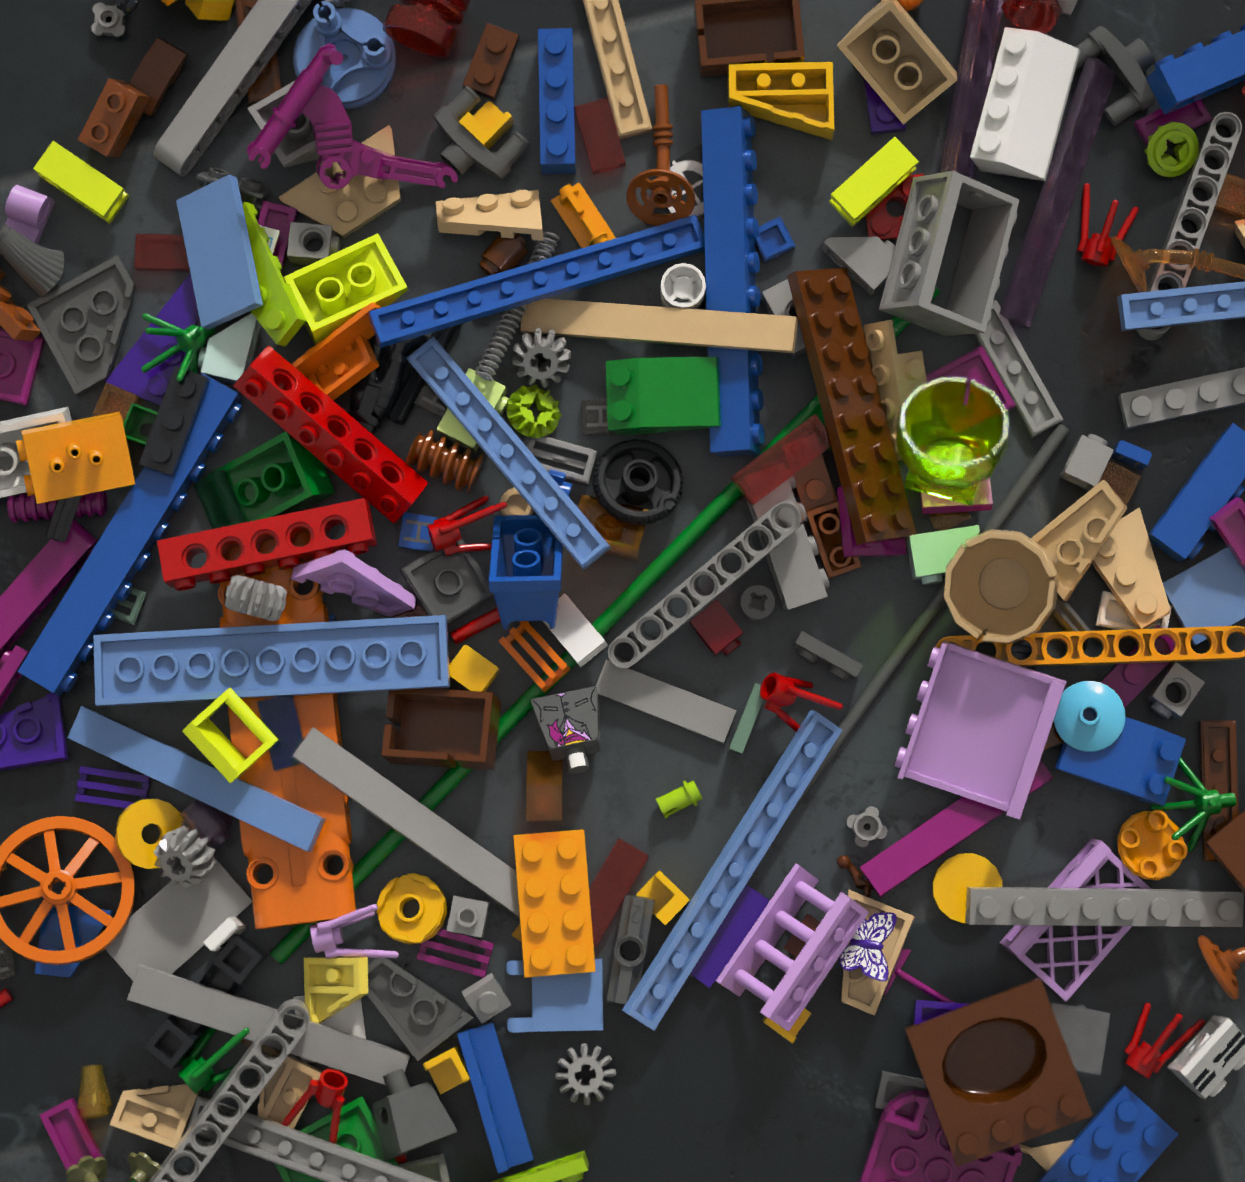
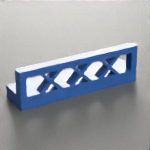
(495, 1096)

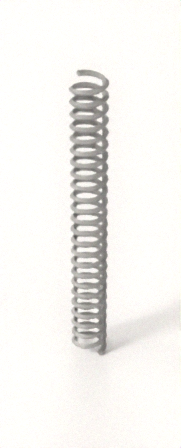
(511, 324)

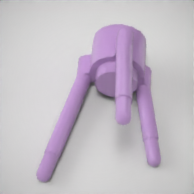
(329, 934)

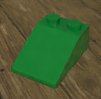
(662, 394)
(277, 479)

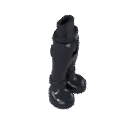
(374, 395)

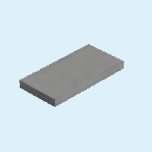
(177, 922)

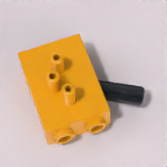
(72, 462)

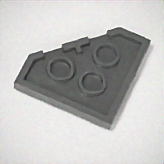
(86, 322)

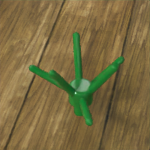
(188, 340)
(1206, 803)

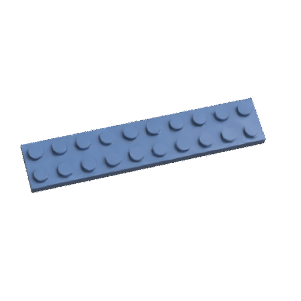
(271, 660)

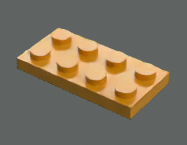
(554, 903)

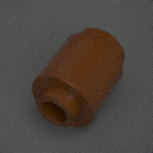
(503, 254)

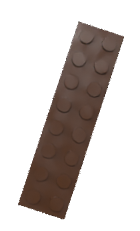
(851, 405)

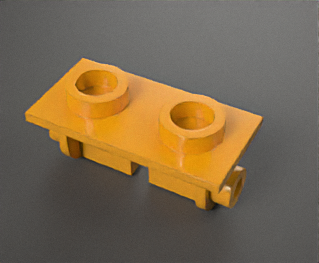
(581, 216)

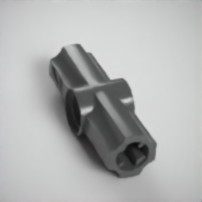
(633, 926)

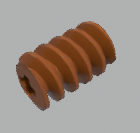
(445, 461)

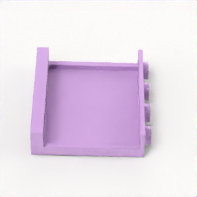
(980, 727)

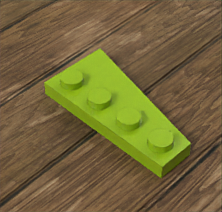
(280, 309)

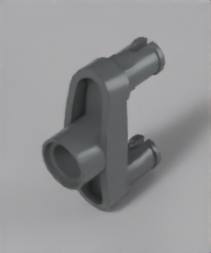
(1128, 64)
(466, 149)

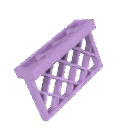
(1074, 875)

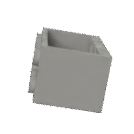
(922, 248)

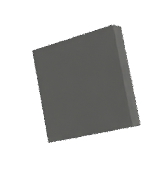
(447, 583)

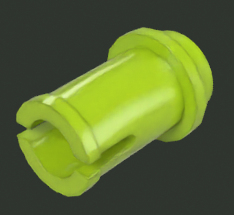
(679, 798)

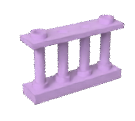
(814, 960)

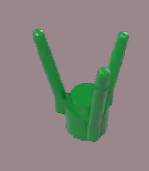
(198, 1073)

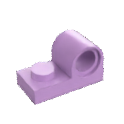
(28, 212)

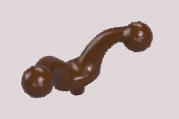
(844, 862)

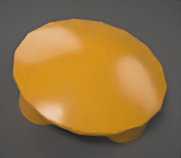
(1148, 846)

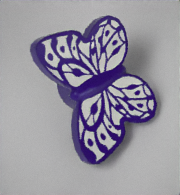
(867, 944)

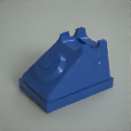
(525, 569)

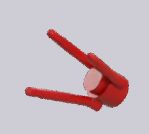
(1098, 249)
(446, 532)
(781, 691)
(1147, 1058)
(328, 1093)

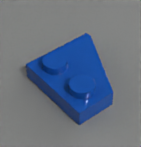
(84, 930)

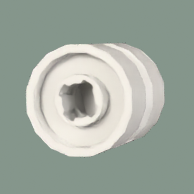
(683, 287)

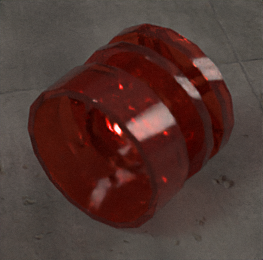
(425, 24)

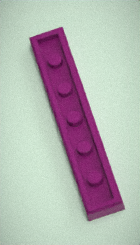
(935, 839)

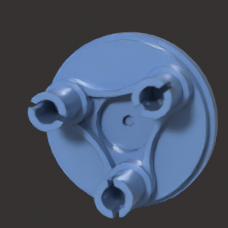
(365, 48)

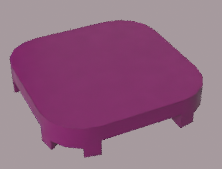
(914, 1148)

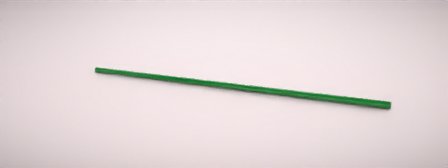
(603, 625)

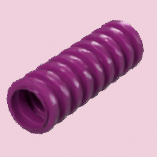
(25, 507)

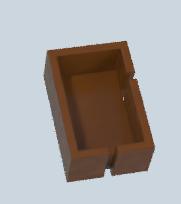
(747, 33)
(442, 728)

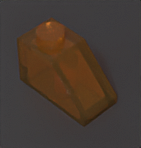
(544, 787)

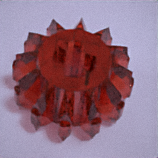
(1033, 14)

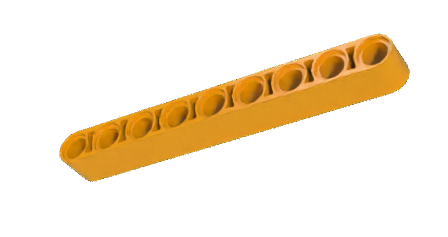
(1109, 640)

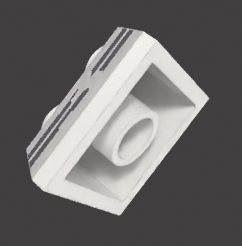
(1210, 1057)

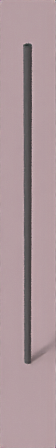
(937, 601)

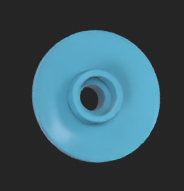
(1084, 734)

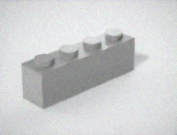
(793, 561)

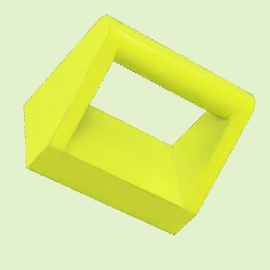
(217, 746)

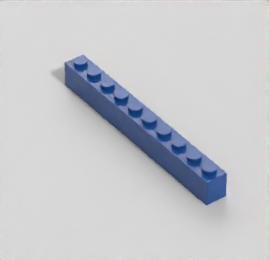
(731, 270)
(125, 549)

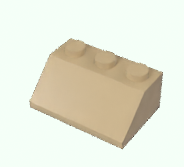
(897, 59)

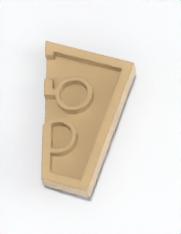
(489, 212)
(1079, 534)
(1132, 572)
(860, 989)

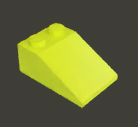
(344, 284)

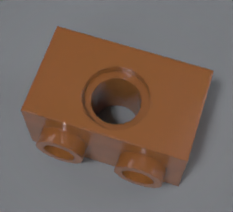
(114, 118)

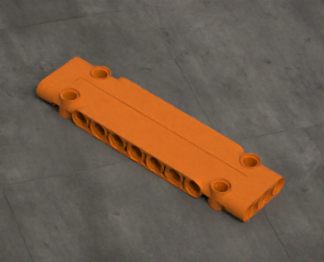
(301, 884)

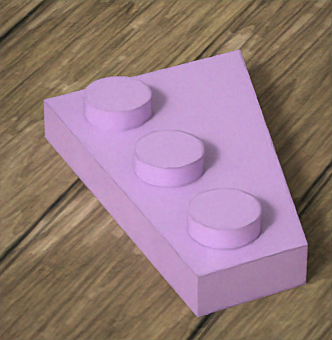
(349, 575)

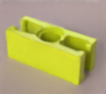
(873, 181)
(81, 182)

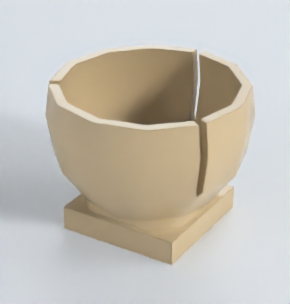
(1000, 586)

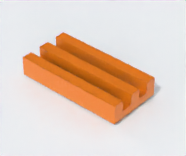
(516, 635)

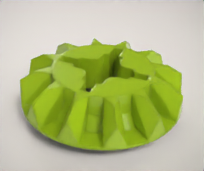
(1185, 151)
(523, 419)

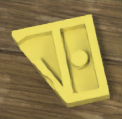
(333, 984)

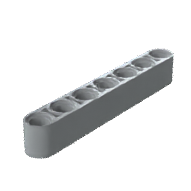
(227, 83)
(1193, 209)
(689, 589)
(234, 1087)

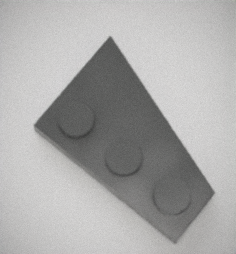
(413, 1008)

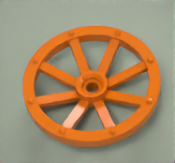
(69, 894)

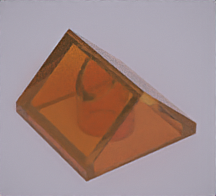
(622, 537)

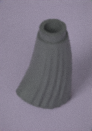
(33, 263)

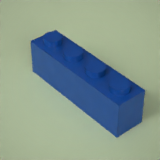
(1199, 71)
(556, 101)
(1205, 493)

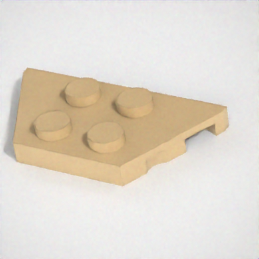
(352, 205)

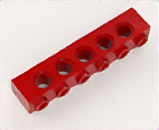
(330, 434)
(178, 551)

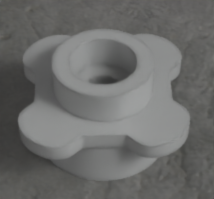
(113, 28)
(876, 830)

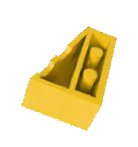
(786, 94)

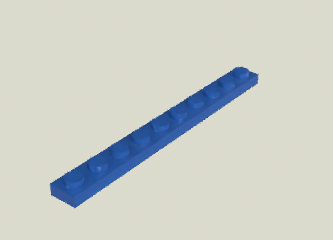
(537, 281)

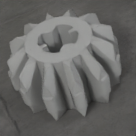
(551, 350)
(255, 598)
(184, 857)
(595, 1081)

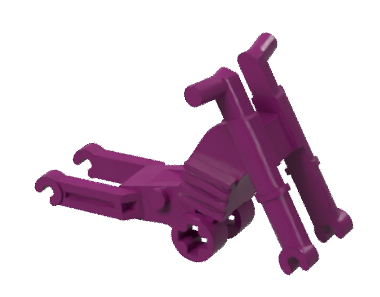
(334, 134)

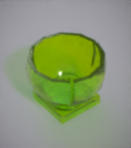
(950, 443)

